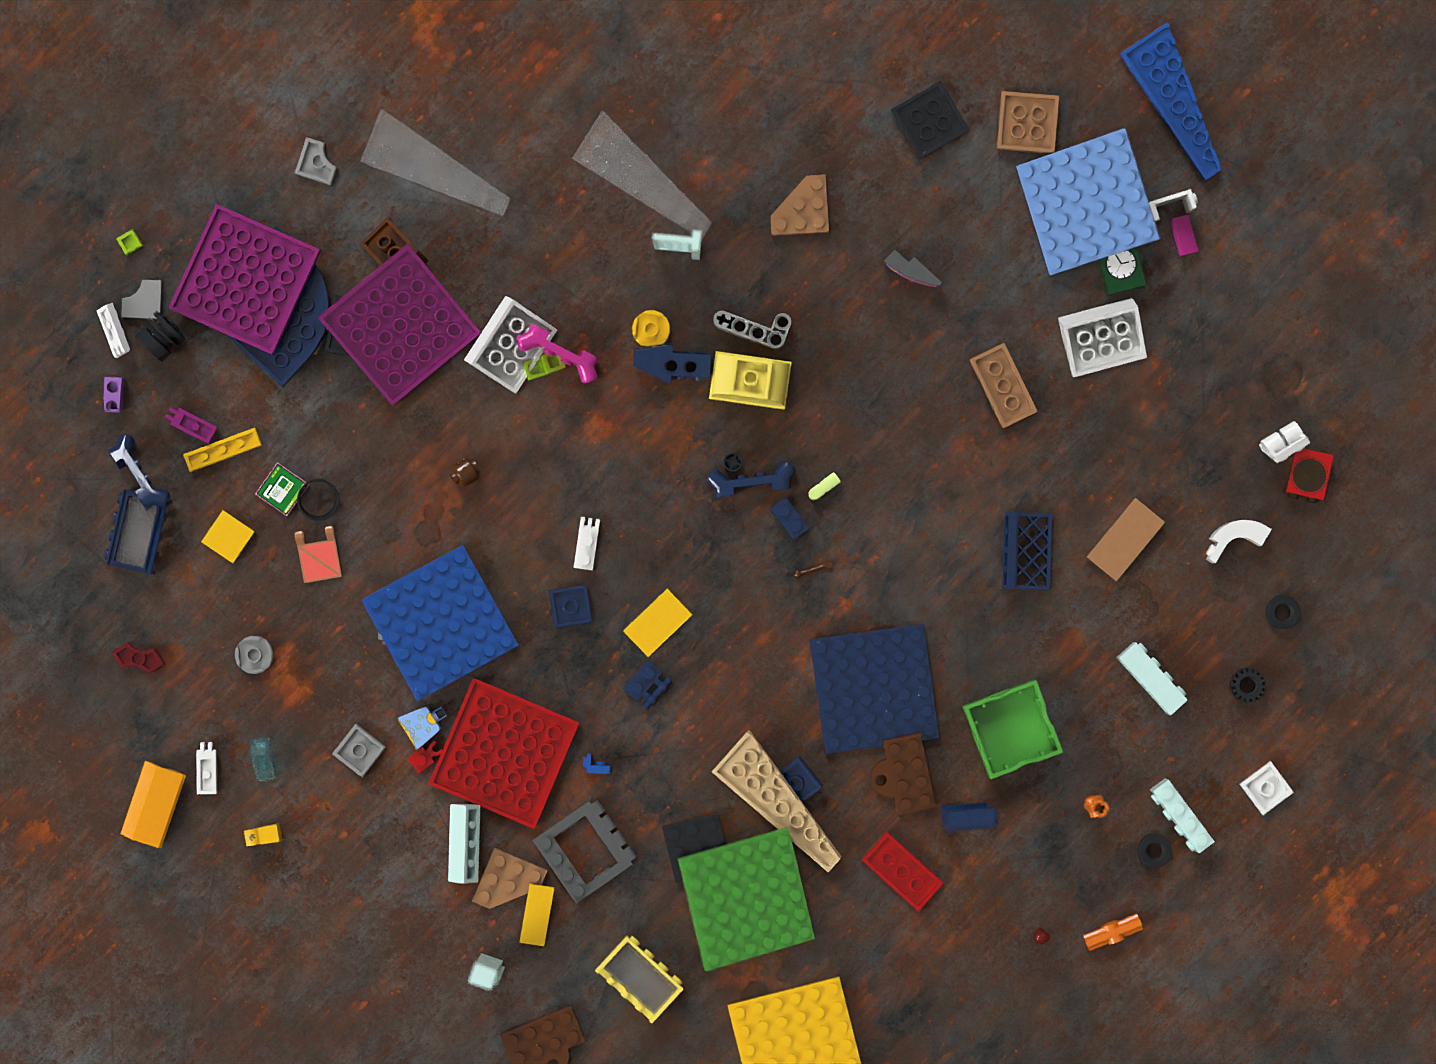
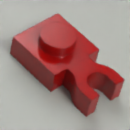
(423, 758)

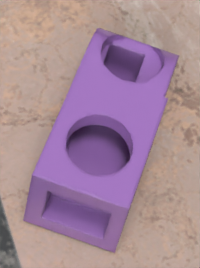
(113, 394)

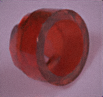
(1041, 936)

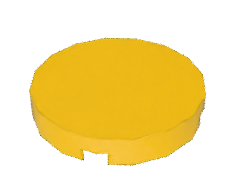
(651, 328)

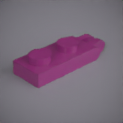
(192, 424)

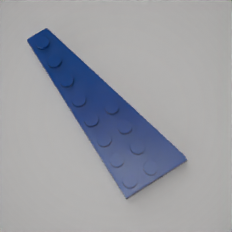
(1163, 78)

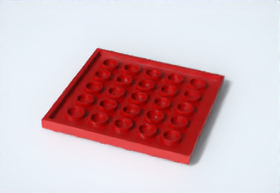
(504, 753)

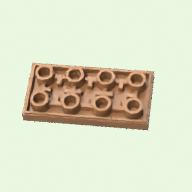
(1125, 539)

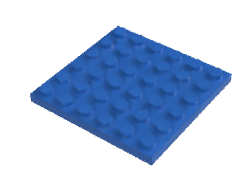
(439, 622)

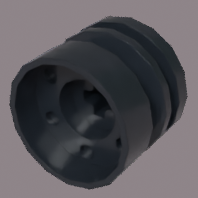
(159, 336)

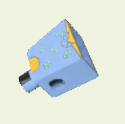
(422, 724)

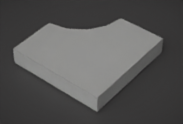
(314, 163)
(144, 302)

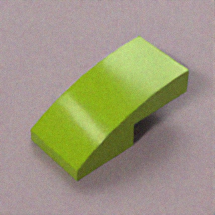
(544, 366)

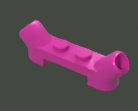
(537, 337)

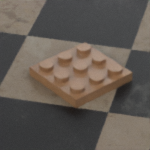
(1027, 122)

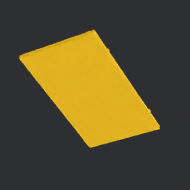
(657, 622)

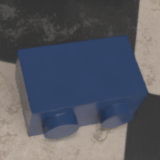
(789, 518)

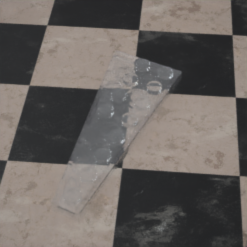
(411, 157)
(622, 163)

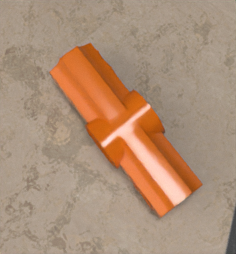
(1096, 806)
(1113, 932)

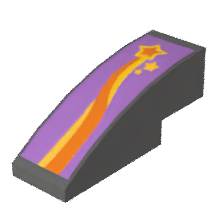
(911, 270)

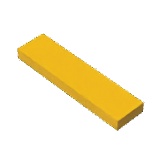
(222, 449)

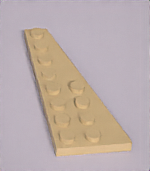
(760, 783)

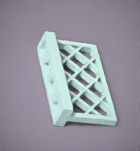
(679, 243)

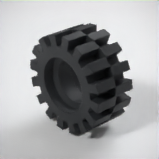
(1236, 685)

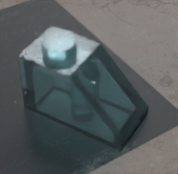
(262, 759)

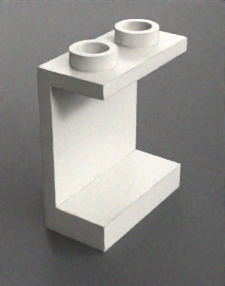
(1189, 200)

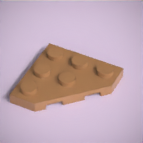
(803, 210)
(506, 879)

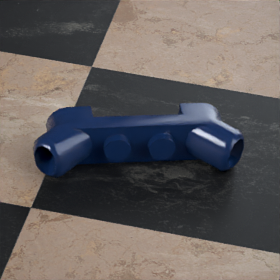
(724, 486)
(147, 495)

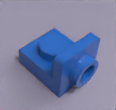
(599, 767)

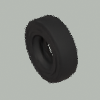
(1294, 612)
(1158, 862)

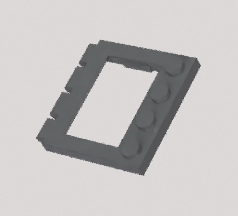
(563, 867)

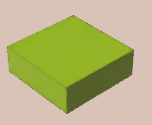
(129, 242)

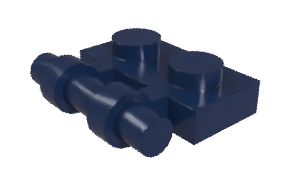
(643, 680)

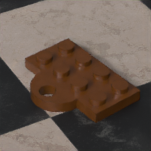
(905, 774)
(544, 1038)

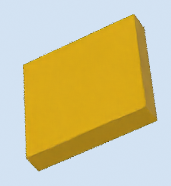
(228, 536)

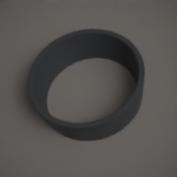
(321, 517)

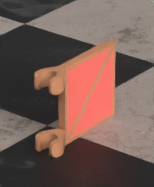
(320, 558)

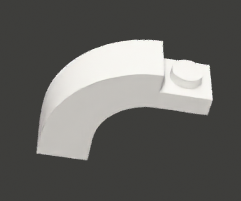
(1246, 529)

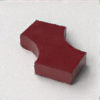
(130, 656)

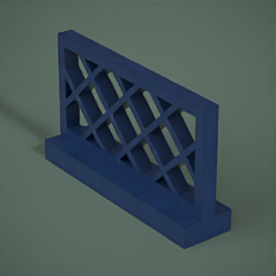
(1011, 547)

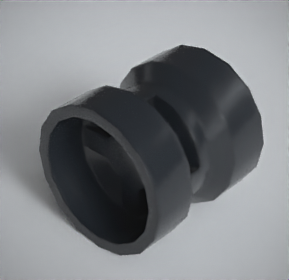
(732, 462)

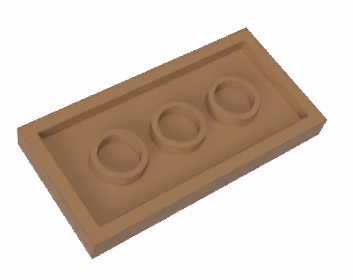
(1003, 385)

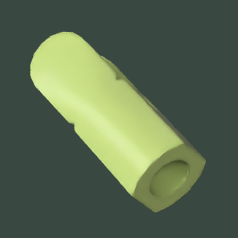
(824, 487)

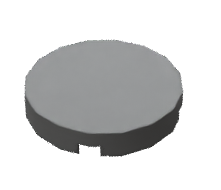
(254, 654)

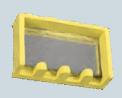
(640, 978)

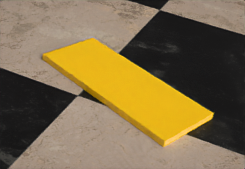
(536, 914)

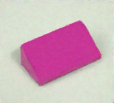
(1184, 235)

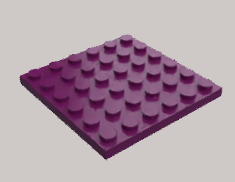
(244, 279)
(399, 324)

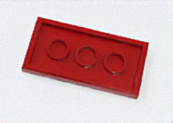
(902, 871)

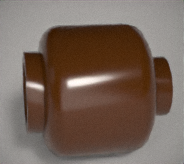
(465, 472)

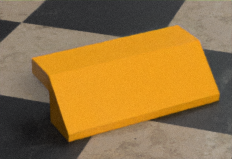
(153, 804)

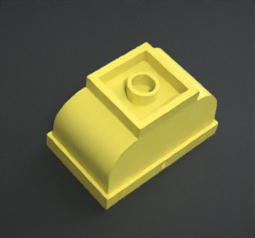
(750, 380)

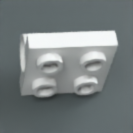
(1286, 442)

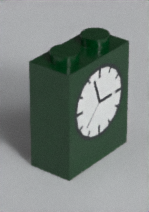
(1122, 272)

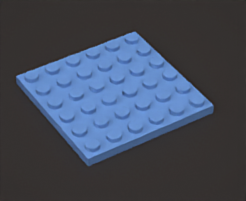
(1088, 202)

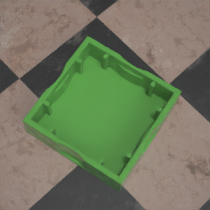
(1012, 729)

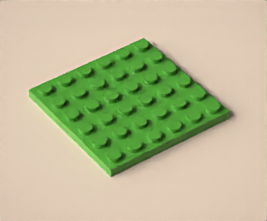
(746, 898)

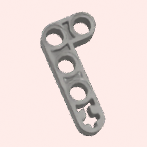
(751, 326)

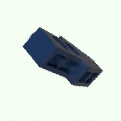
(655, 357)

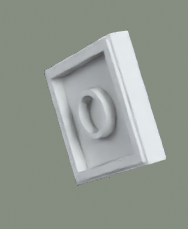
(1266, 788)

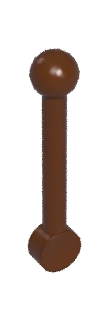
(828, 564)

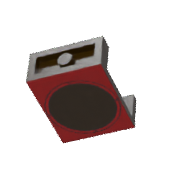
(1309, 475)

